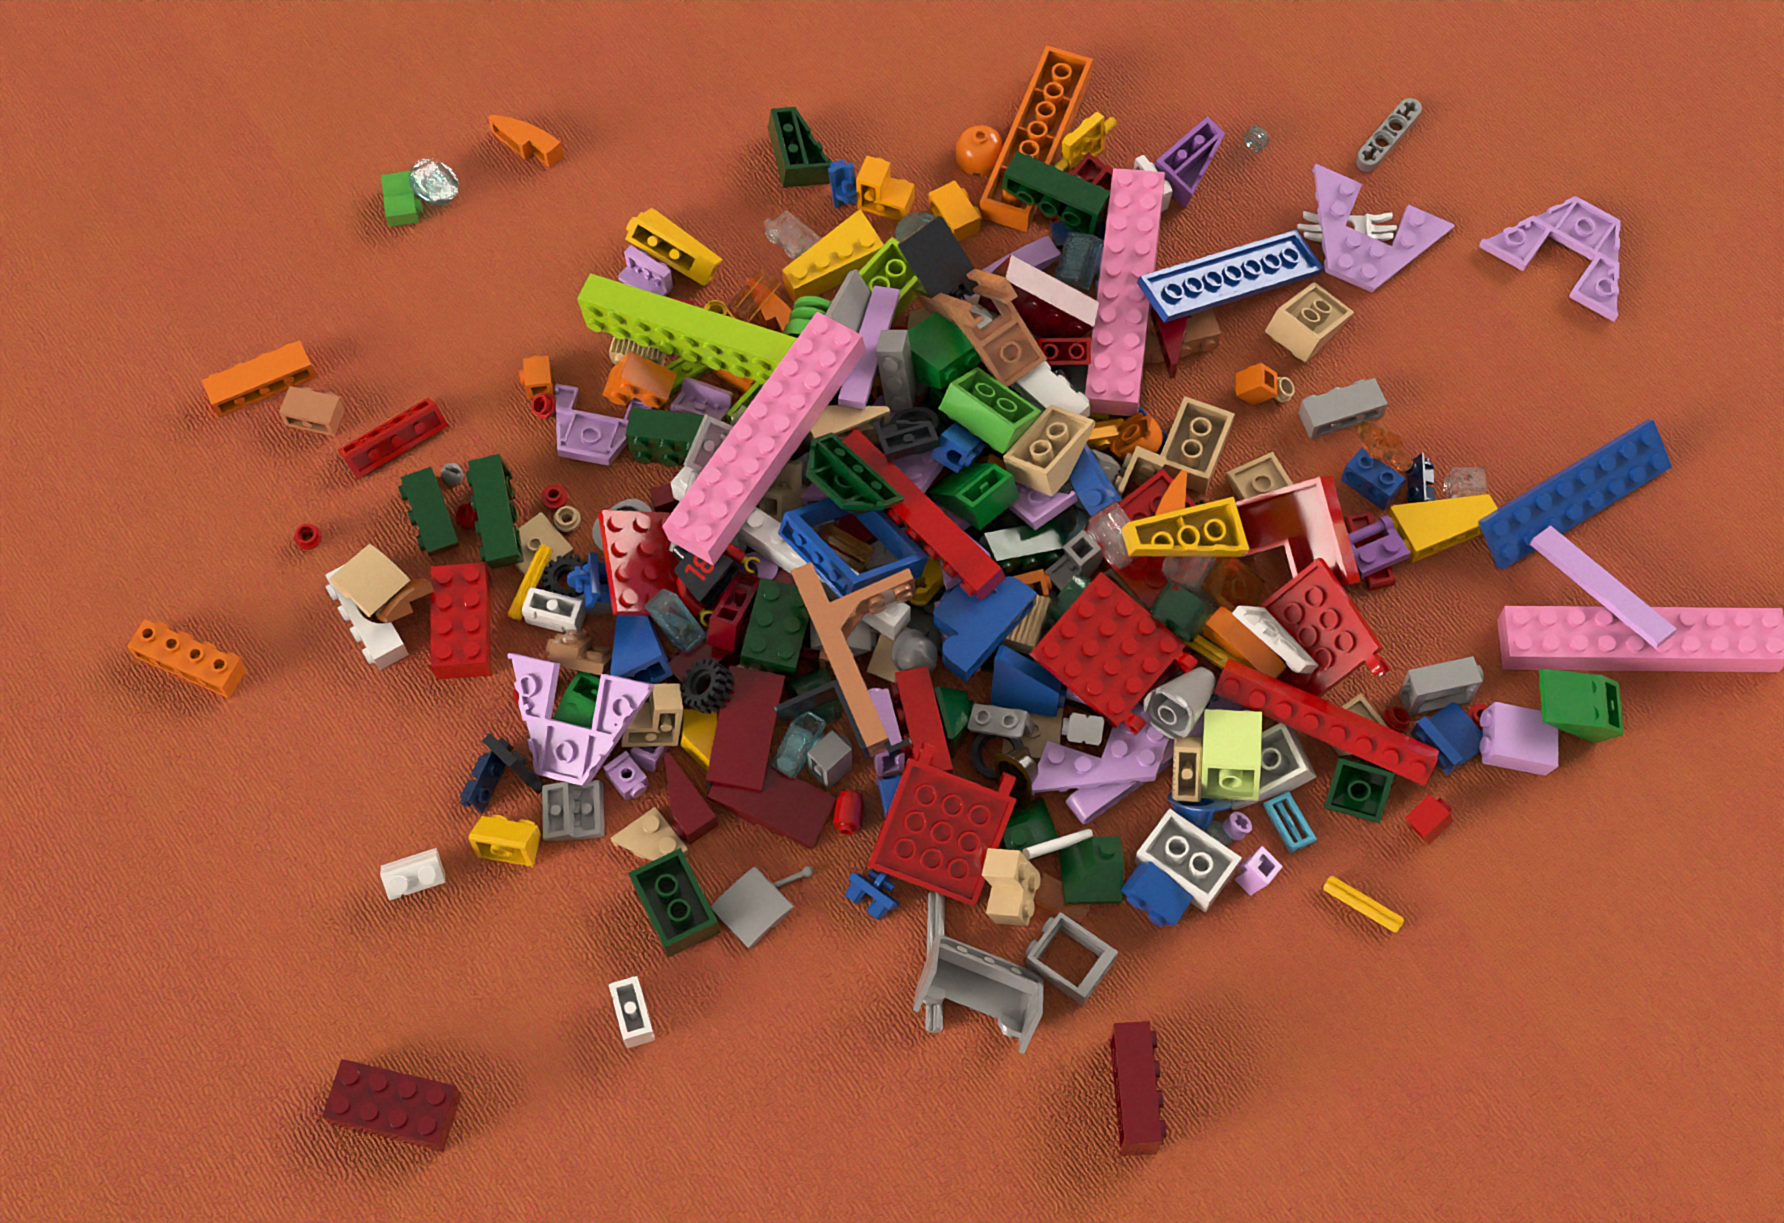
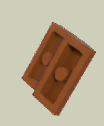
(399, 604)

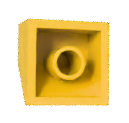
(506, 840)

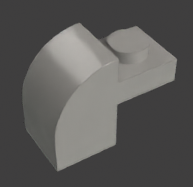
(1080, 555)

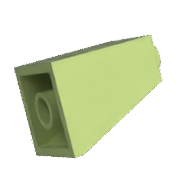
(1231, 754)

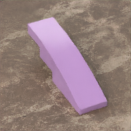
(1037, 254)

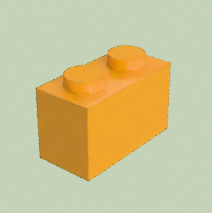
(955, 208)

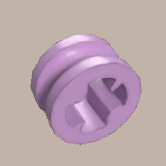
(1237, 826)

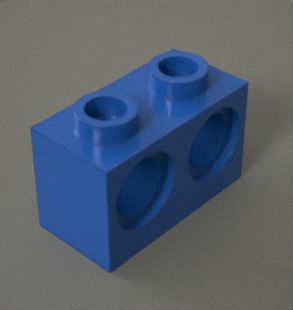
(1372, 479)

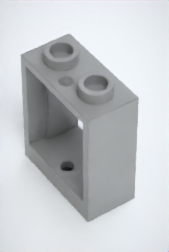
(1439, 685)
(1081, 935)

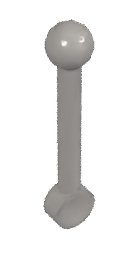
(807, 872)

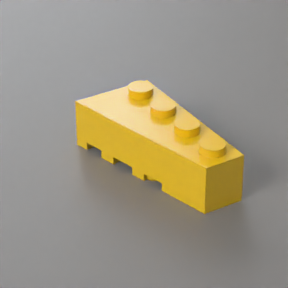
(832, 258)
(1195, 531)

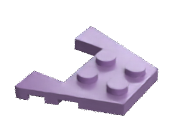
(586, 434)

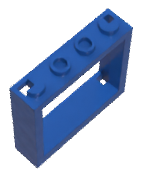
(829, 566)

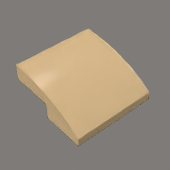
(369, 579)

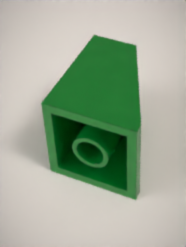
(940, 351)

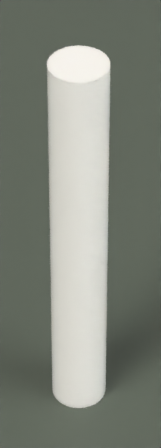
(1056, 844)

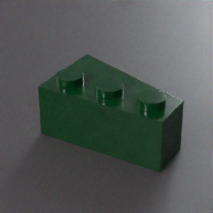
(795, 150)

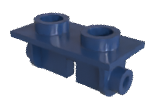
(1417, 477)
(488, 772)

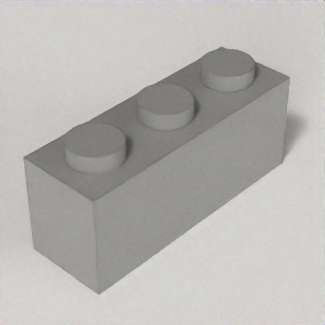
(896, 369)
(1342, 408)

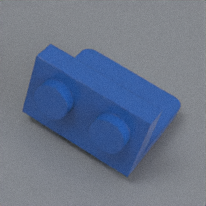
(1452, 734)

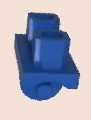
(842, 183)
(587, 580)
(882, 901)

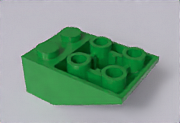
(976, 493)
(579, 700)
(1581, 704)

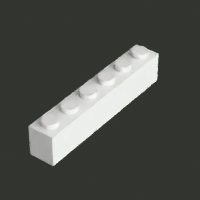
(1042, 386)

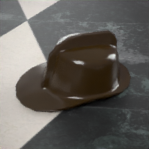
(1024, 768)

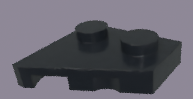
(905, 438)
(513, 760)

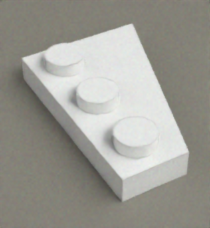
(1276, 637)

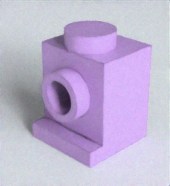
(621, 767)
(1257, 871)

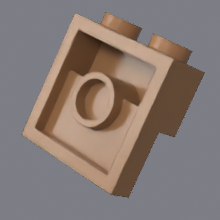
(575, 652)

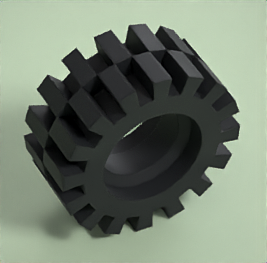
(558, 569)
(715, 693)

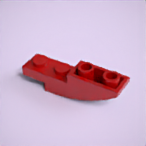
(1066, 350)

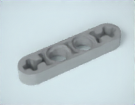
(1391, 136)

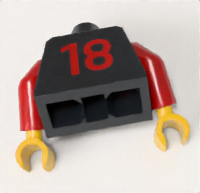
(701, 582)

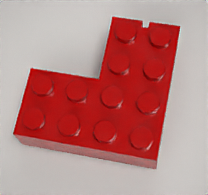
(1306, 522)

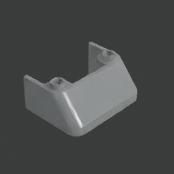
(983, 984)

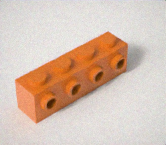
(187, 658)

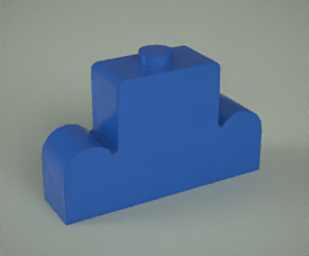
(979, 626)

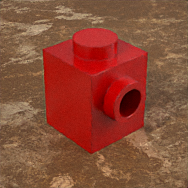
(1430, 818)

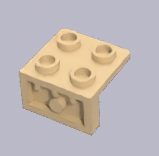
(1139, 468)

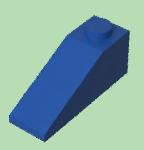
(1092, 483)

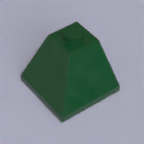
(955, 715)
(1359, 788)
(1029, 827)
(1092, 871)

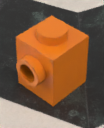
(537, 375)
(1256, 384)

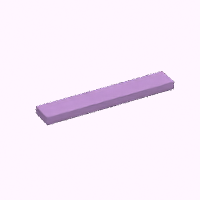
(877, 318)
(1603, 587)

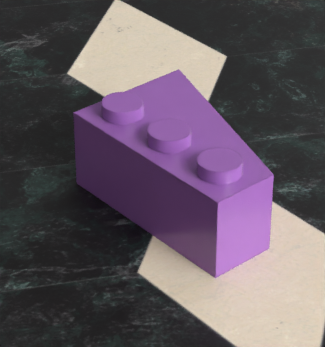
(1189, 159)

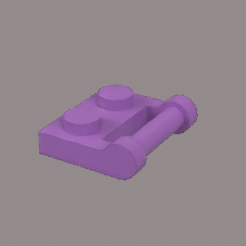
(1381, 552)

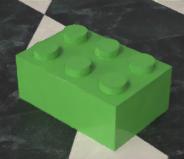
(988, 409)

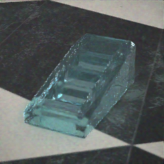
(1073, 522)

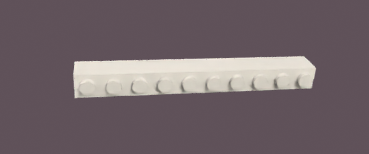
(762, 535)

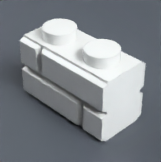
(553, 610)
(412, 874)
(631, 1012)

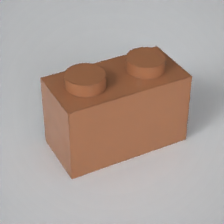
(312, 410)

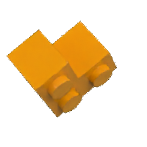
(882, 193)

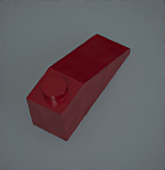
(1170, 338)
(733, 612)
(689, 810)

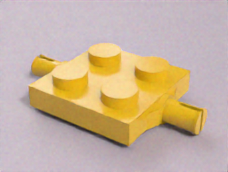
(1086, 138)

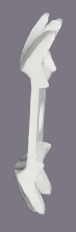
(1361, 224)

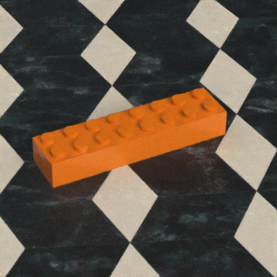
(1038, 130)

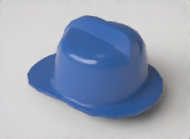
(1200, 812)

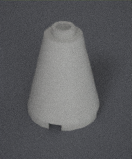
(1180, 702)

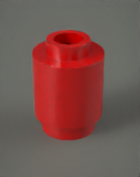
(848, 812)

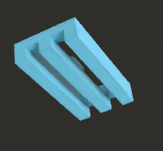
(1300, 843)

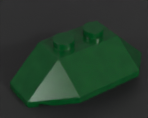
(847, 477)

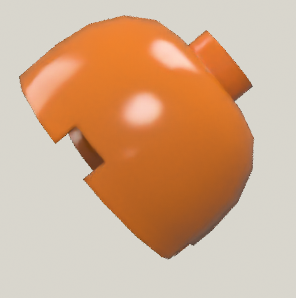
(978, 150)
(1134, 432)

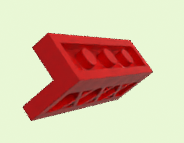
(393, 437)

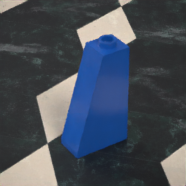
(639, 651)

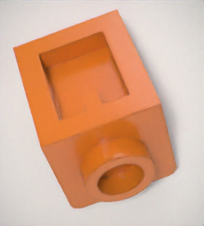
(1043, 581)

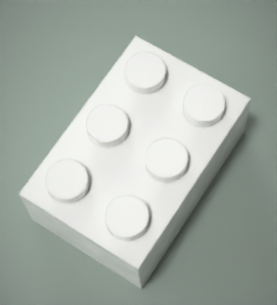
(1189, 858)

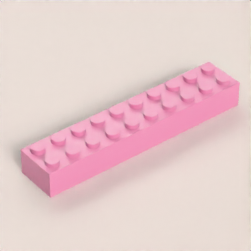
(1123, 308)
(764, 438)
(1602, 642)

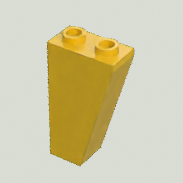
(672, 246)
(1439, 523)

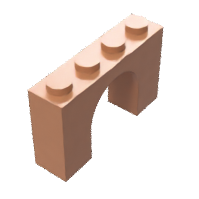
(1201, 335)

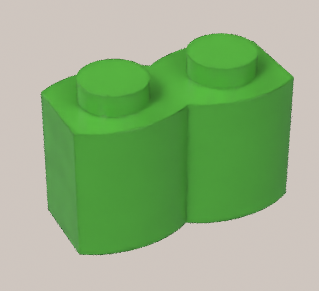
(400, 200)

